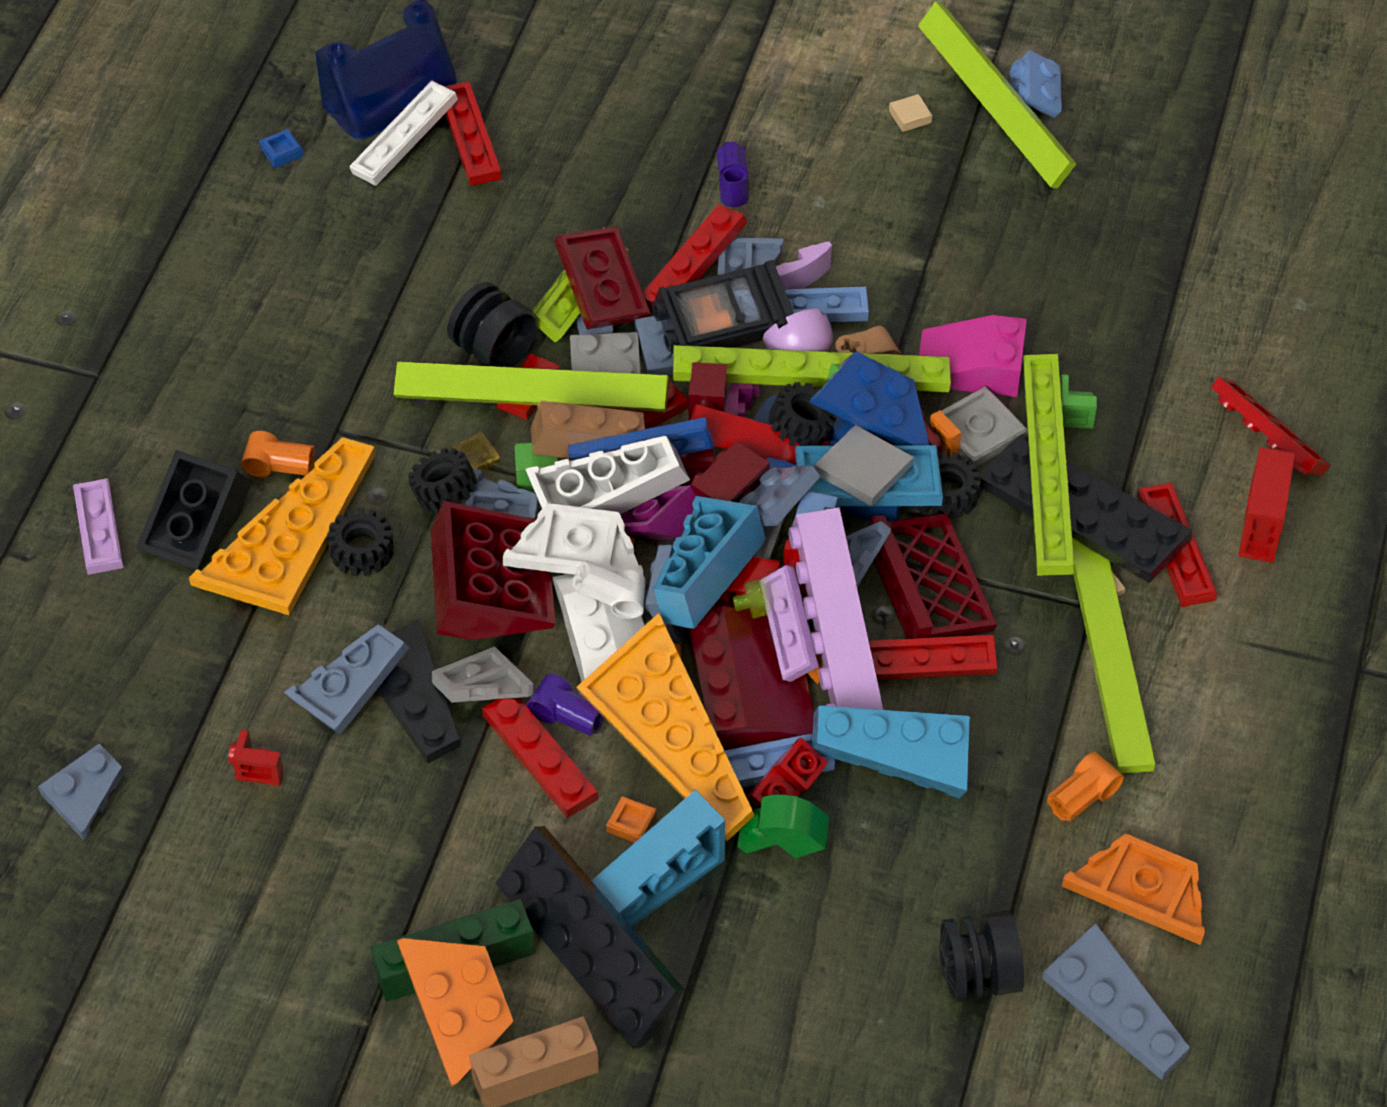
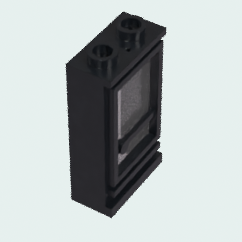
(723, 308)

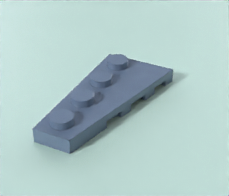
(1113, 998)

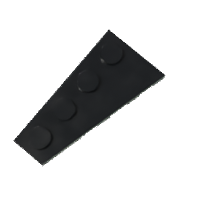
(416, 700)

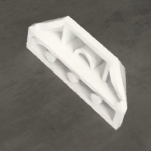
(591, 626)

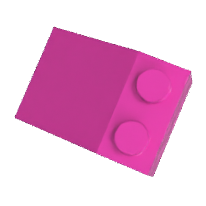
(980, 352)

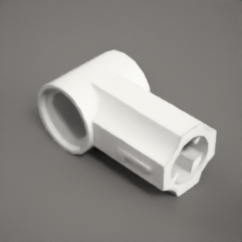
(621, 590)

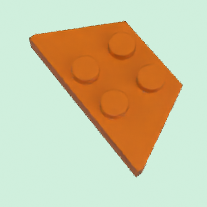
(1145, 885)
(457, 999)

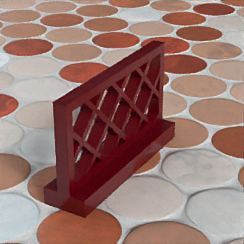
(904, 593)

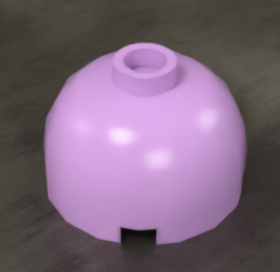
(804, 332)

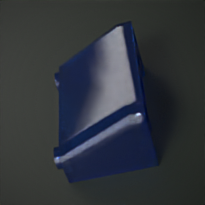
(378, 82)

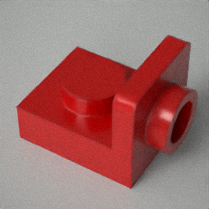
(255, 764)

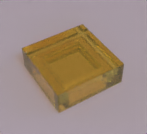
(478, 451)

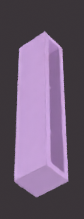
(835, 610)

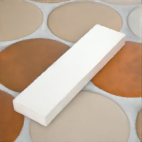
(403, 133)

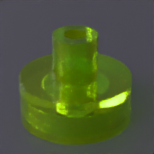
(752, 599)

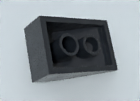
(193, 510)

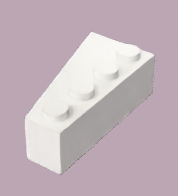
(613, 478)

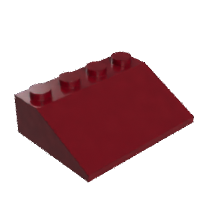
(473, 588)
(743, 682)

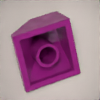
(660, 517)

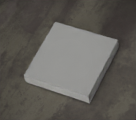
(984, 424)
(863, 465)

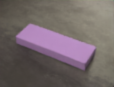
(98, 526)
(788, 623)

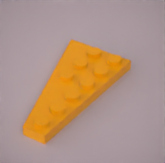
(287, 538)
(658, 711)

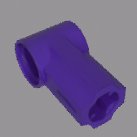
(733, 174)
(557, 701)

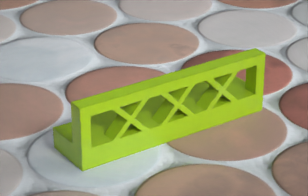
(557, 308)

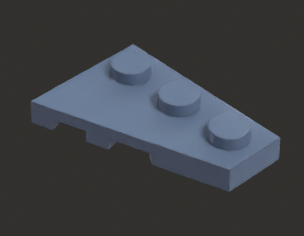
(346, 684)

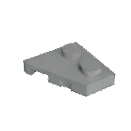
(482, 677)

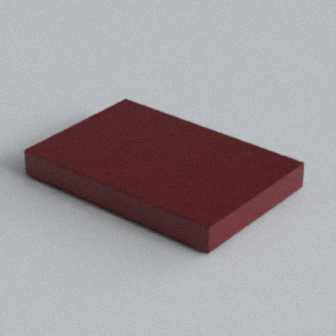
(602, 277)

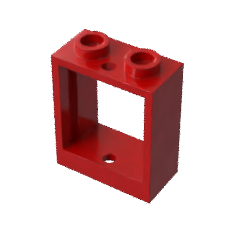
(1266, 504)

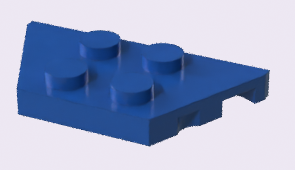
(874, 400)

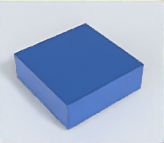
(281, 148)

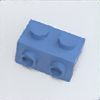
(1038, 82)

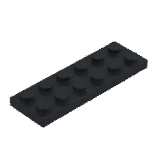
(1099, 513)
(590, 937)

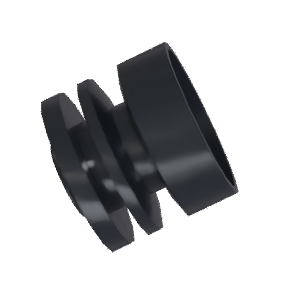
(492, 326)
(988, 955)

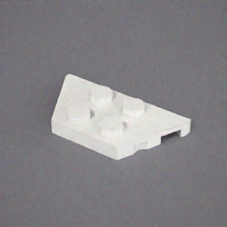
(568, 536)

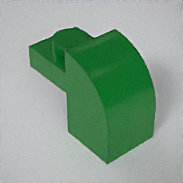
(789, 823)

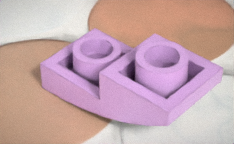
(810, 266)

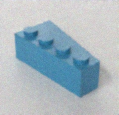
(707, 558)
(898, 743)
(665, 859)

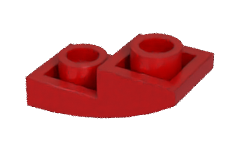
(790, 774)

